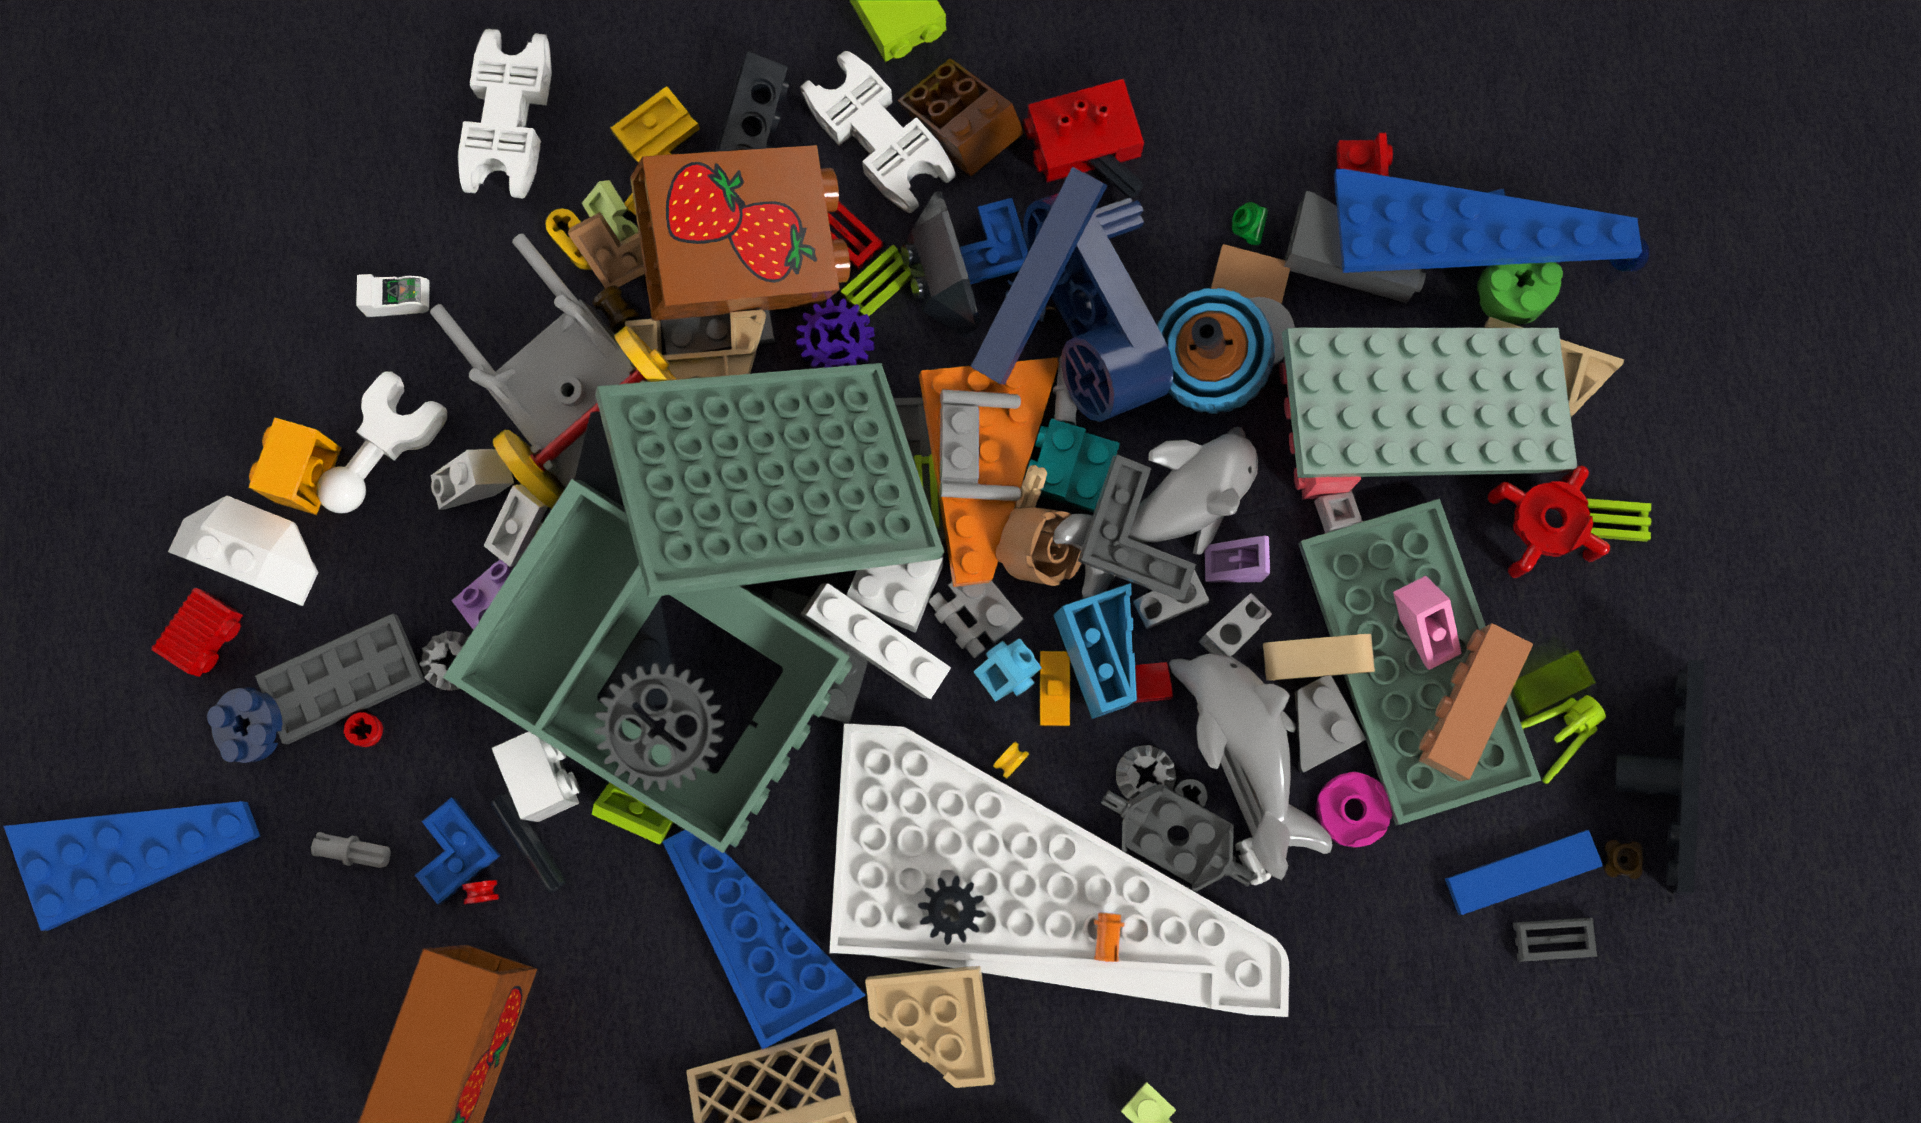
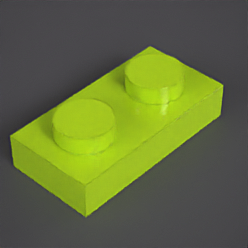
(631, 814)

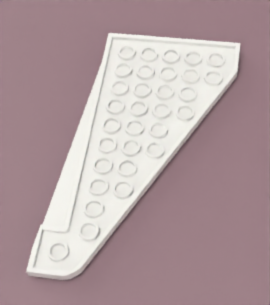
(928, 815)

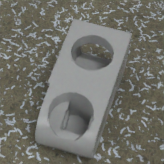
(1158, 608)
(1236, 627)

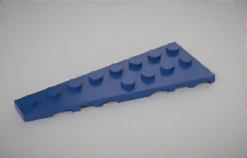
(1424, 225)

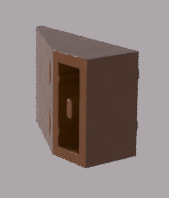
(963, 115)

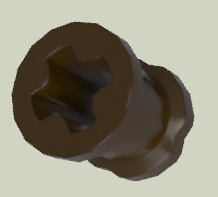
(614, 308)

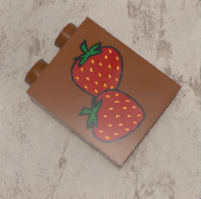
(737, 231)
(450, 1038)

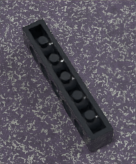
(754, 76)

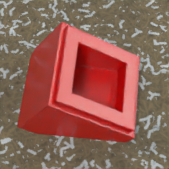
(1153, 682)

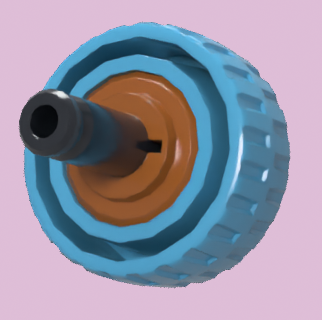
(1217, 349)

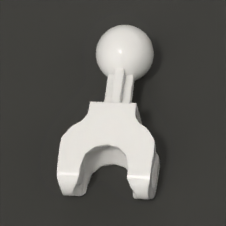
(384, 433)

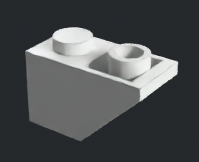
(470, 478)

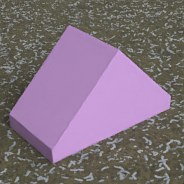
(1238, 560)

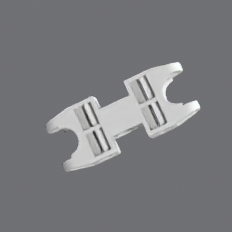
(501, 138)
(894, 151)

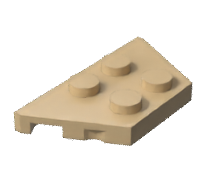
(1583, 368)

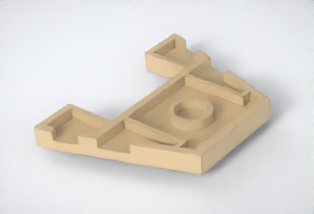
(745, 337)

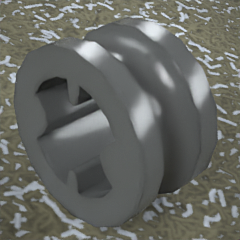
(1201, 798)

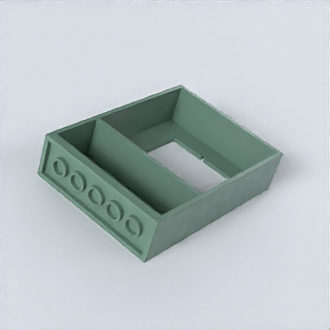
(570, 621)

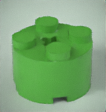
(1516, 305)

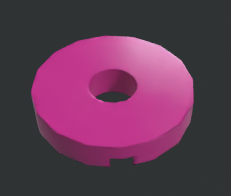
(1375, 803)

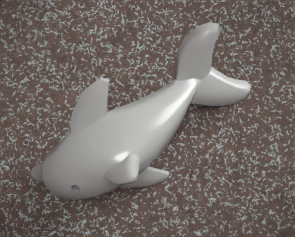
(1194, 497)
(1251, 723)

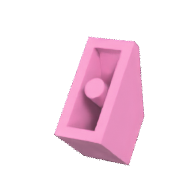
(1428, 621)

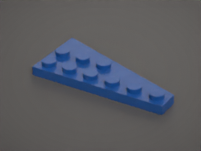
(100, 859)
(768, 958)

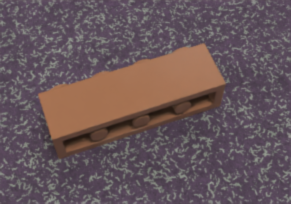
(1475, 701)

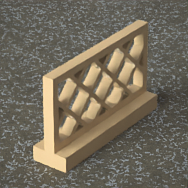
(831, 1110)

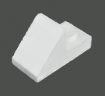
(515, 525)

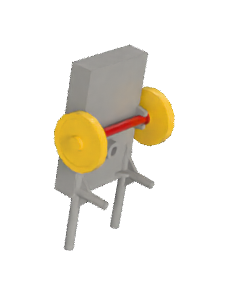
(535, 382)

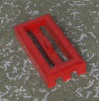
(866, 253)

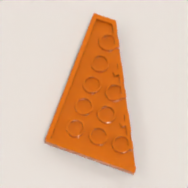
(1005, 447)

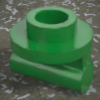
(1250, 222)

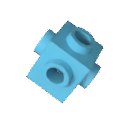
(1008, 669)

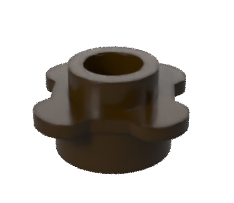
(1633, 864)

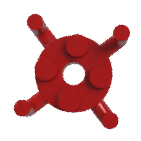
(1540, 536)

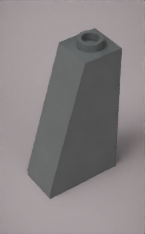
(1317, 253)

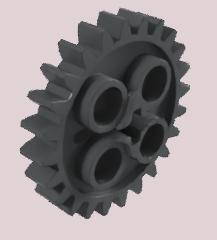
(636, 754)

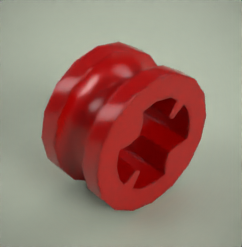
(369, 719)
(480, 892)

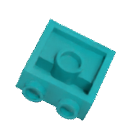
(1073, 463)

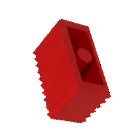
(198, 633)

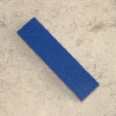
(1523, 872)

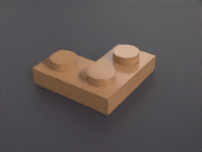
(608, 257)

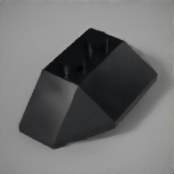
(939, 270)

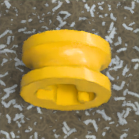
(1010, 759)

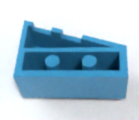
(1100, 648)

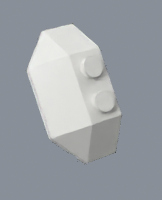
(248, 547)

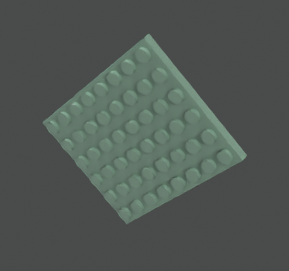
(765, 477)

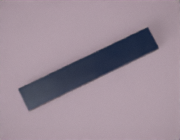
(1038, 275)

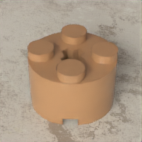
(1029, 547)

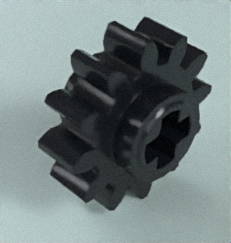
(938, 903)

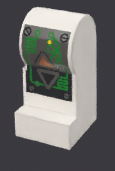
(392, 295)

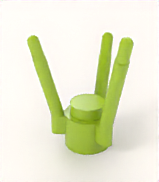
(1581, 718)

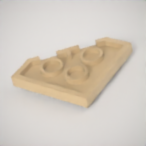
(938, 1019)

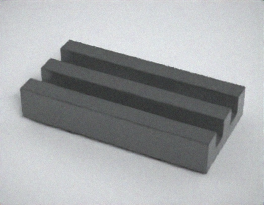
(1523, 941)

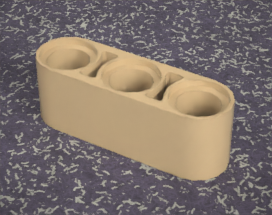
(1318, 657)

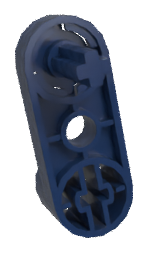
(1115, 346)

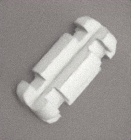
(1251, 862)

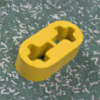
(562, 240)

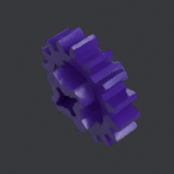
(842, 325)

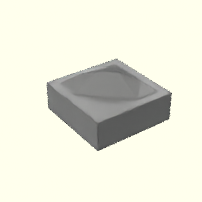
(1337, 511)

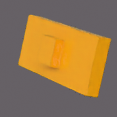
(1054, 688)

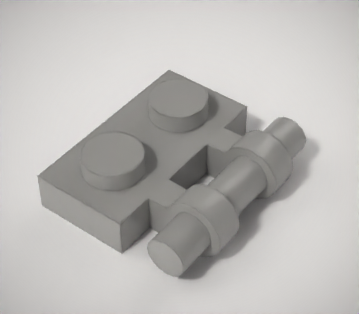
(987, 607)

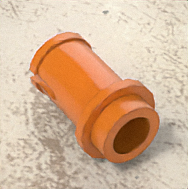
(1108, 937)

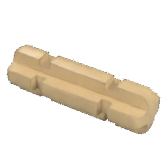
(1031, 487)

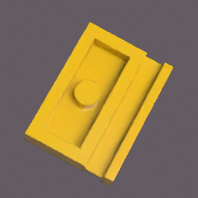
(655, 126)

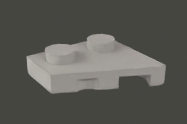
(1323, 723)

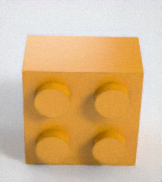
(292, 465)

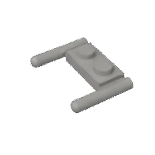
(961, 444)

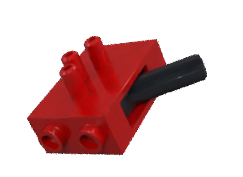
(1088, 133)

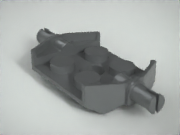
(1197, 859)

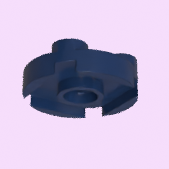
(228, 730)

